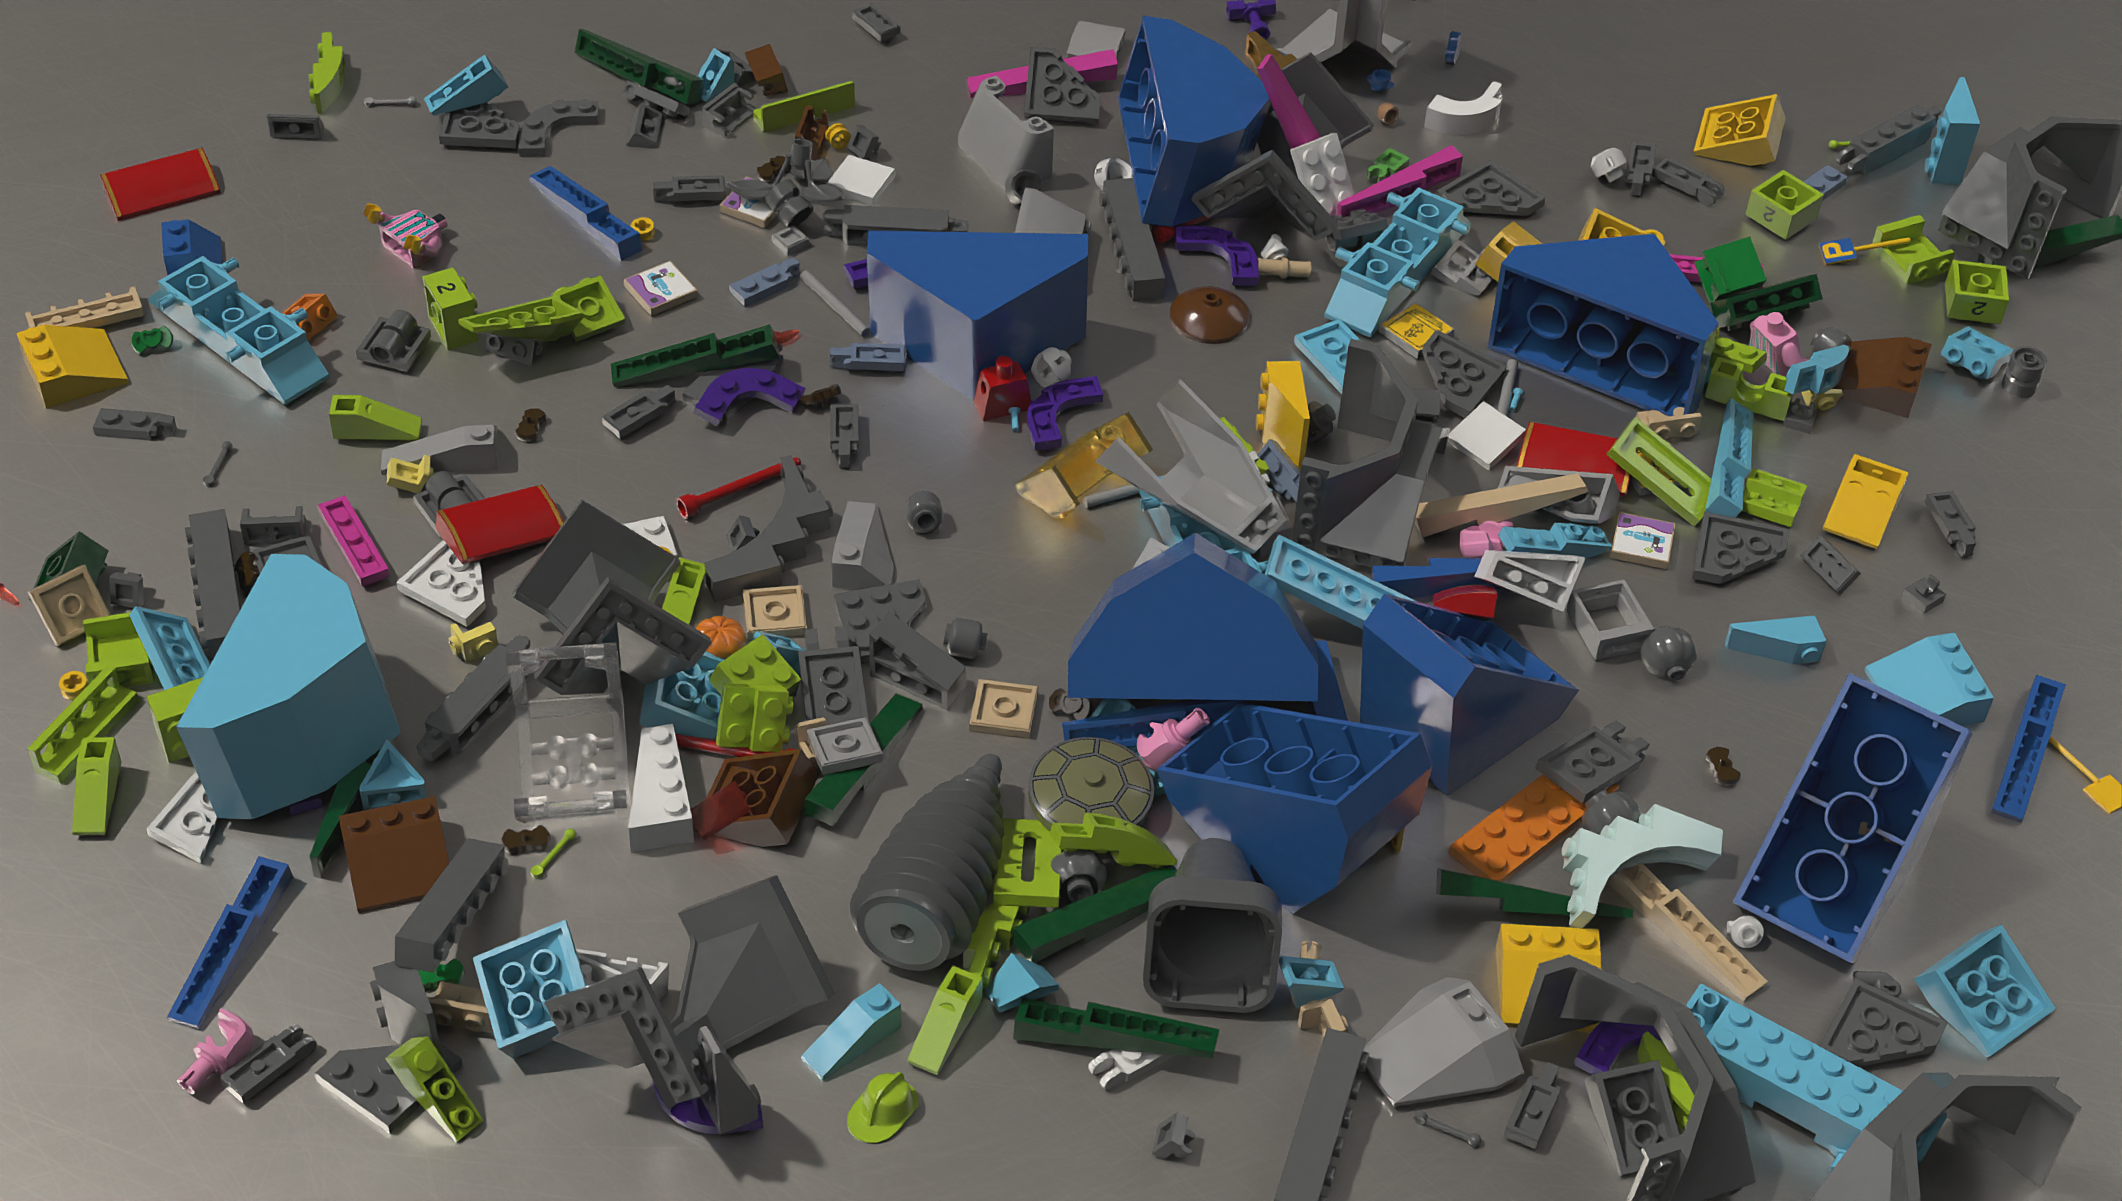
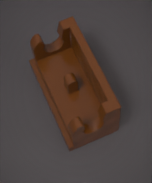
(766, 69)
(814, 131)

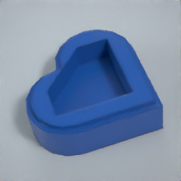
(1453, 48)

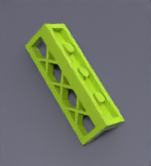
(97, 720)

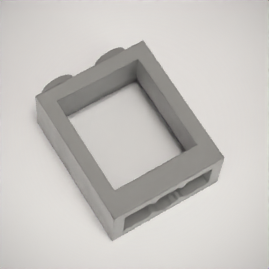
(1611, 641)

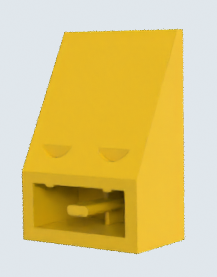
(1501, 246)
(1865, 501)

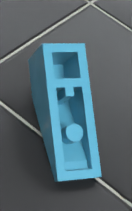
(470, 87)
(1783, 639)
(855, 1031)

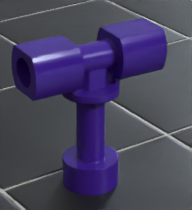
(1252, 13)

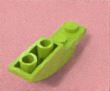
(327, 74)
(1737, 352)
(684, 589)
(1123, 839)
(991, 935)
(1677, 1087)

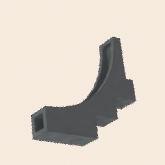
(782, 541)

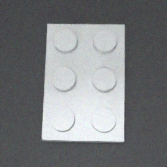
(1323, 171)

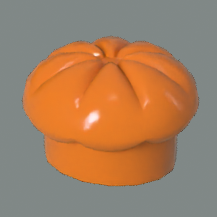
(725, 634)

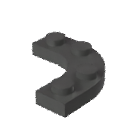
(546, 119)

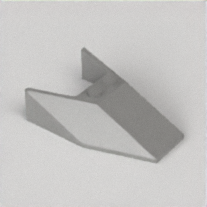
(1212, 481)

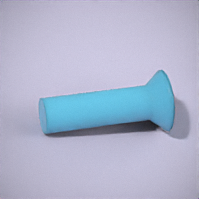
(1518, 393)
(1014, 411)

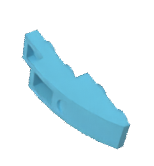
(1818, 373)
(1561, 540)

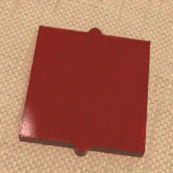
(719, 810)

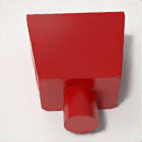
(1001, 389)

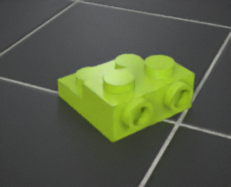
(597, 305)
(754, 717)

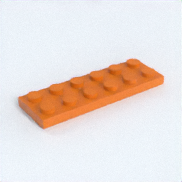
(1520, 830)

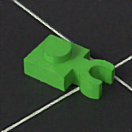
(1388, 164)

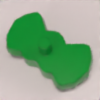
(151, 339)
(451, 973)

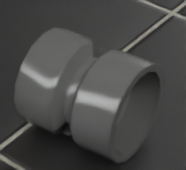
(791, 207)
(2024, 372)

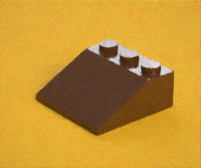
(1884, 373)
(774, 791)
(394, 852)

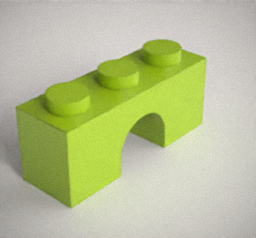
(1767, 399)

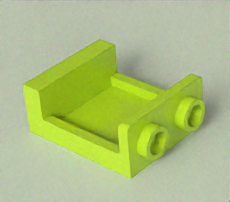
(1914, 259)
(116, 643)

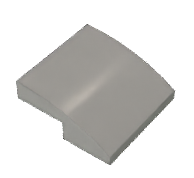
(1095, 38)
(1459, 270)

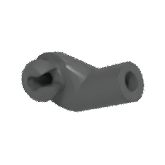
(1879, 980)

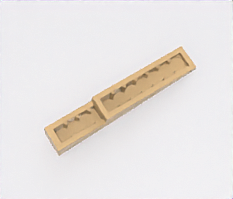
(1496, 503)
(1688, 929)

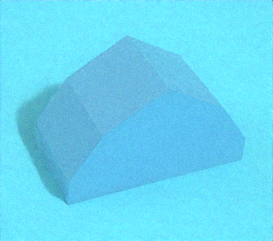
(287, 695)

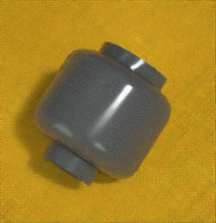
(1830, 338)
(924, 512)
(964, 638)

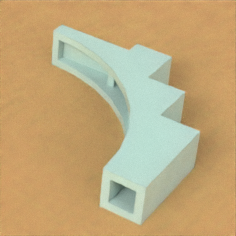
(1657, 837)

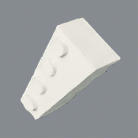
(660, 799)

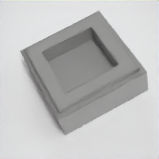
(790, 240)

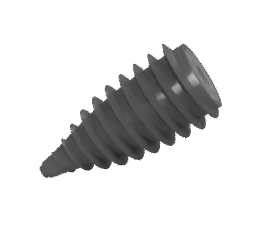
(934, 872)

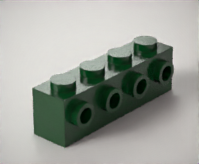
(1778, 298)

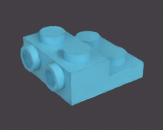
(1976, 352)

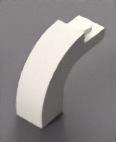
(1465, 117)

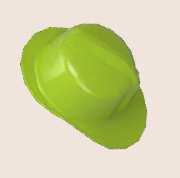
(882, 1108)

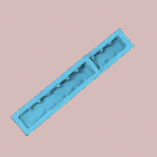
(1731, 461)

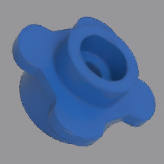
(1380, 80)

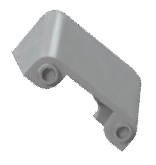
(1001, 140)
(1047, 215)

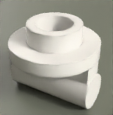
(1274, 249)
(1745, 931)

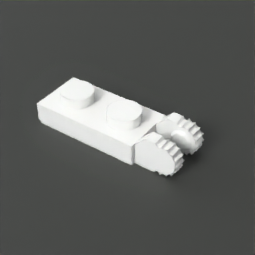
(1126, 1063)

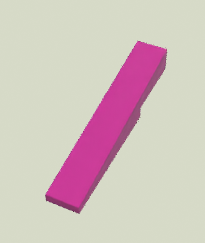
(1092, 67)
(1288, 109)
(1428, 172)

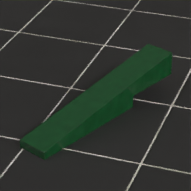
(640, 67)
(2074, 240)
(697, 356)
(838, 789)
(344, 801)
(1515, 897)
(1088, 917)
(1112, 1029)

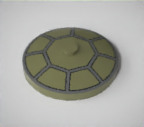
(1090, 778)

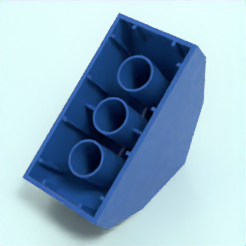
(1185, 117)
(1194, 630)
(1298, 793)

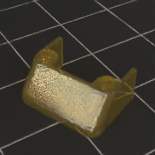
(1073, 470)

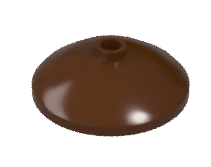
(1209, 315)

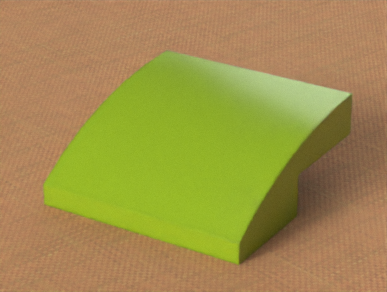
(1772, 497)

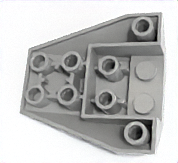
(1443, 1047)

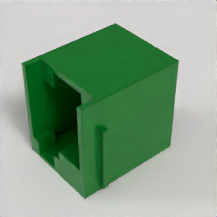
(1730, 270)

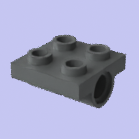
(1356, 230)
(394, 341)
(445, 492)

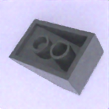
(404, 1004)
(1631, 1111)

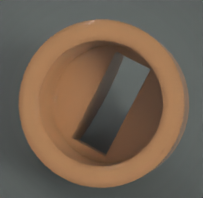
(1387, 113)

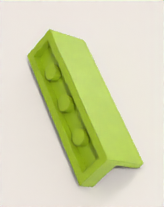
(791, 110)

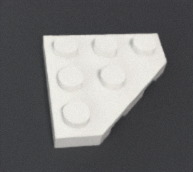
(446, 585)

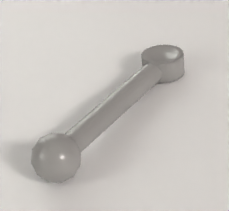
(370, 102)

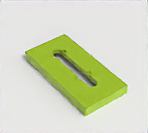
(1640, 437)
(1009, 886)

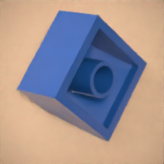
(186, 242)

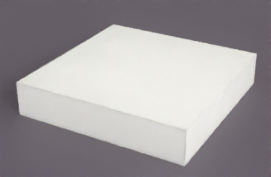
(861, 179)
(1486, 435)

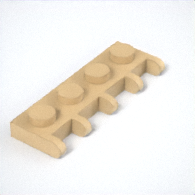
(93, 313)

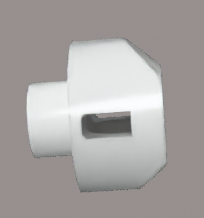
(1615, 158)
(1111, 169)
(1057, 364)

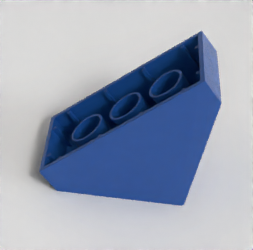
(976, 297)
(1606, 319)
(1456, 684)
(1870, 764)

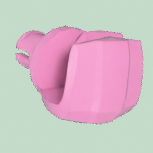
(1484, 537)
(1169, 738)
(219, 1059)

